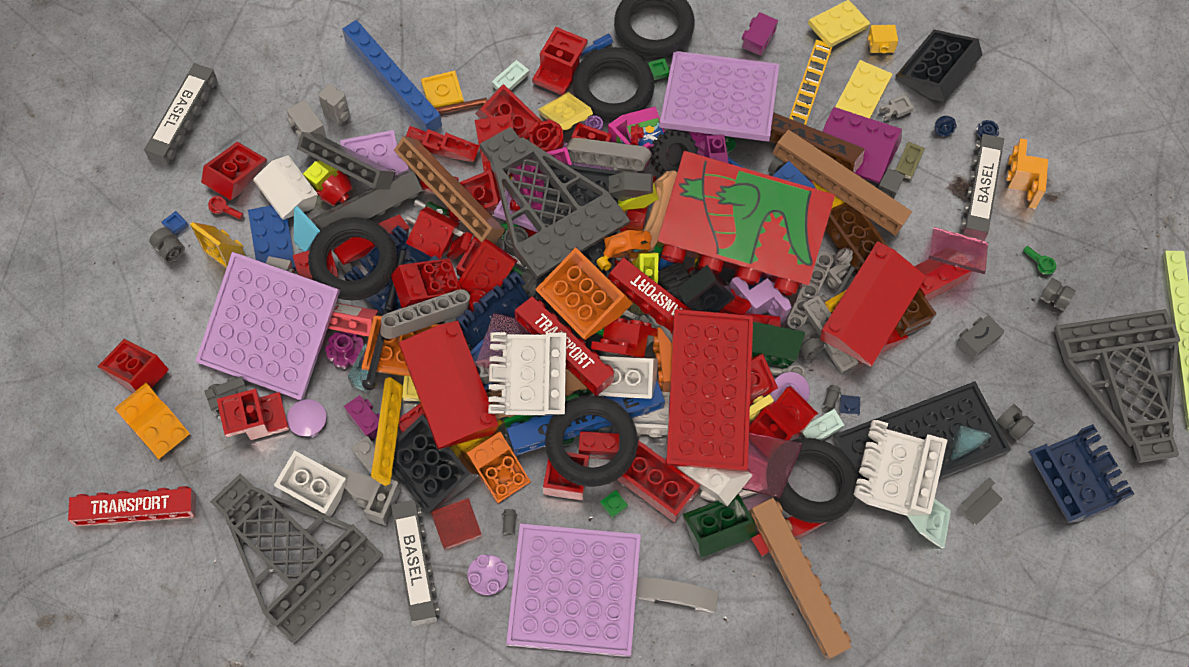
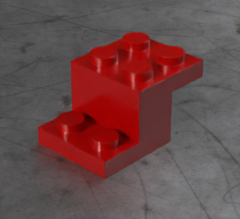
(559, 60)
(488, 128)
(625, 337)
(252, 414)
(784, 418)

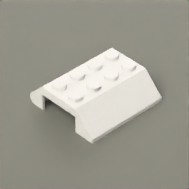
(528, 374)
(900, 471)

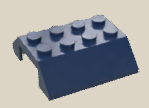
(413, 255)
(498, 301)
(1080, 477)

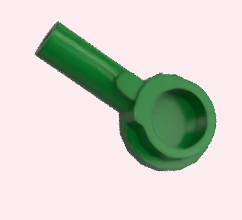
(1045, 265)

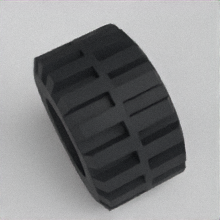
(661, 145)
(671, 278)

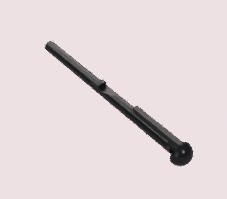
(369, 383)

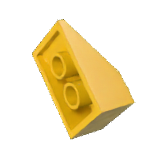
(216, 242)

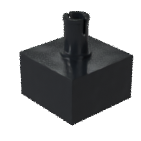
(705, 291)

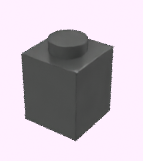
(891, 182)

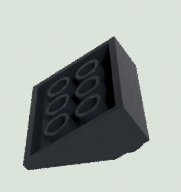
(940, 64)
(430, 472)

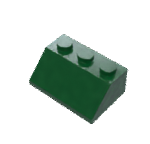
(776, 343)
(719, 526)

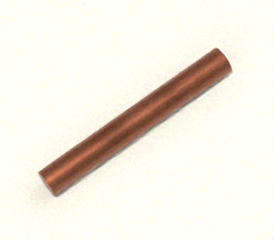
(460, 106)

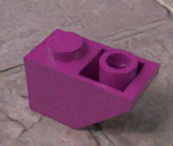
(716, 148)

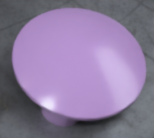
(306, 418)
(487, 574)

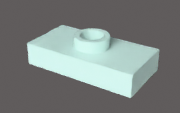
(511, 76)
(824, 426)

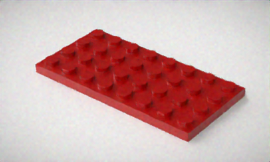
(710, 390)

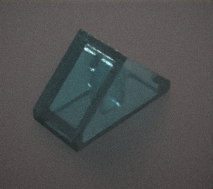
(968, 440)

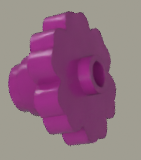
(344, 349)

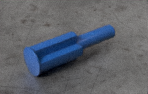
(599, 43)

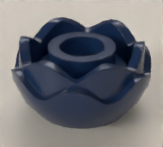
(985, 126)
(943, 130)

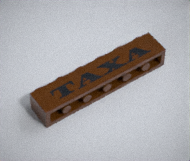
(841, 151)

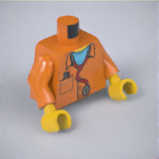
(626, 245)

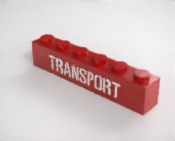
(646, 293)
(579, 359)
(132, 507)

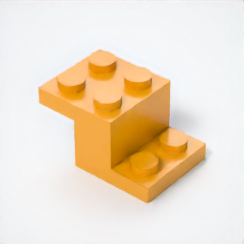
(1027, 173)
(152, 421)

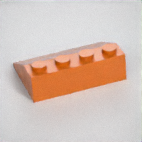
(583, 295)
(391, 357)

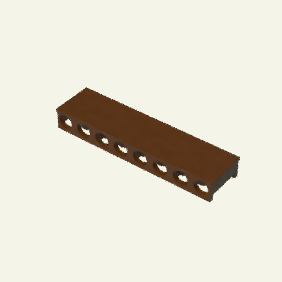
(856, 232)

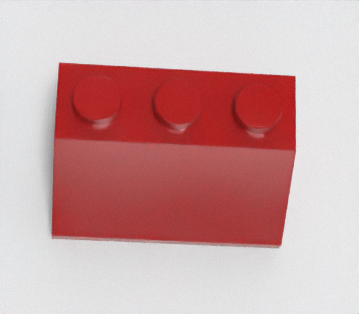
(940, 277)

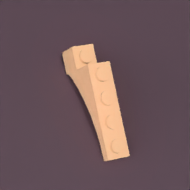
(664, 188)

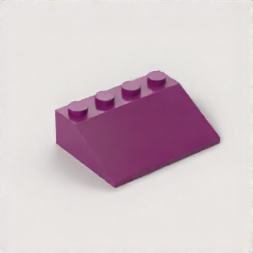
(875, 137)

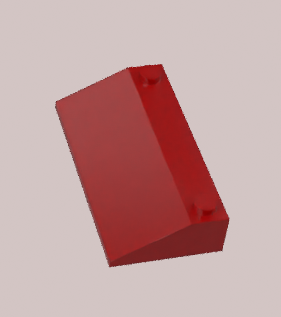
(873, 305)
(448, 385)

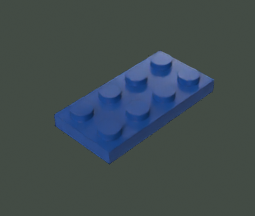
(270, 235)

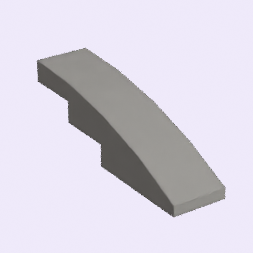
(818, 316)

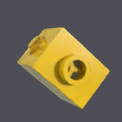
(882, 37)

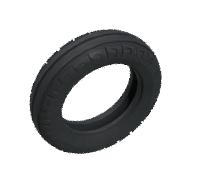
(654, 48)
(613, 58)
(345, 229)
(592, 475)
(846, 476)

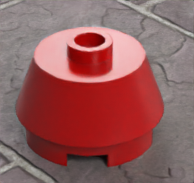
(547, 135)
(336, 189)

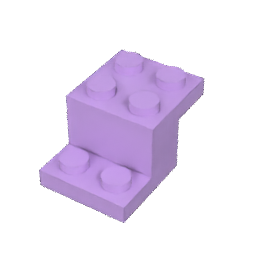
(763, 298)

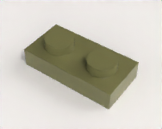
(910, 160)

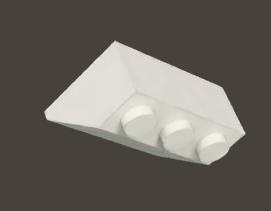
(286, 187)
(631, 377)
(311, 483)
(718, 483)

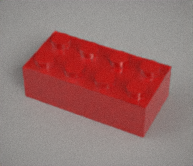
(659, 484)

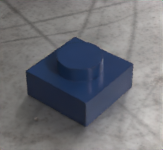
(849, 406)

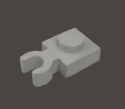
(898, 106)

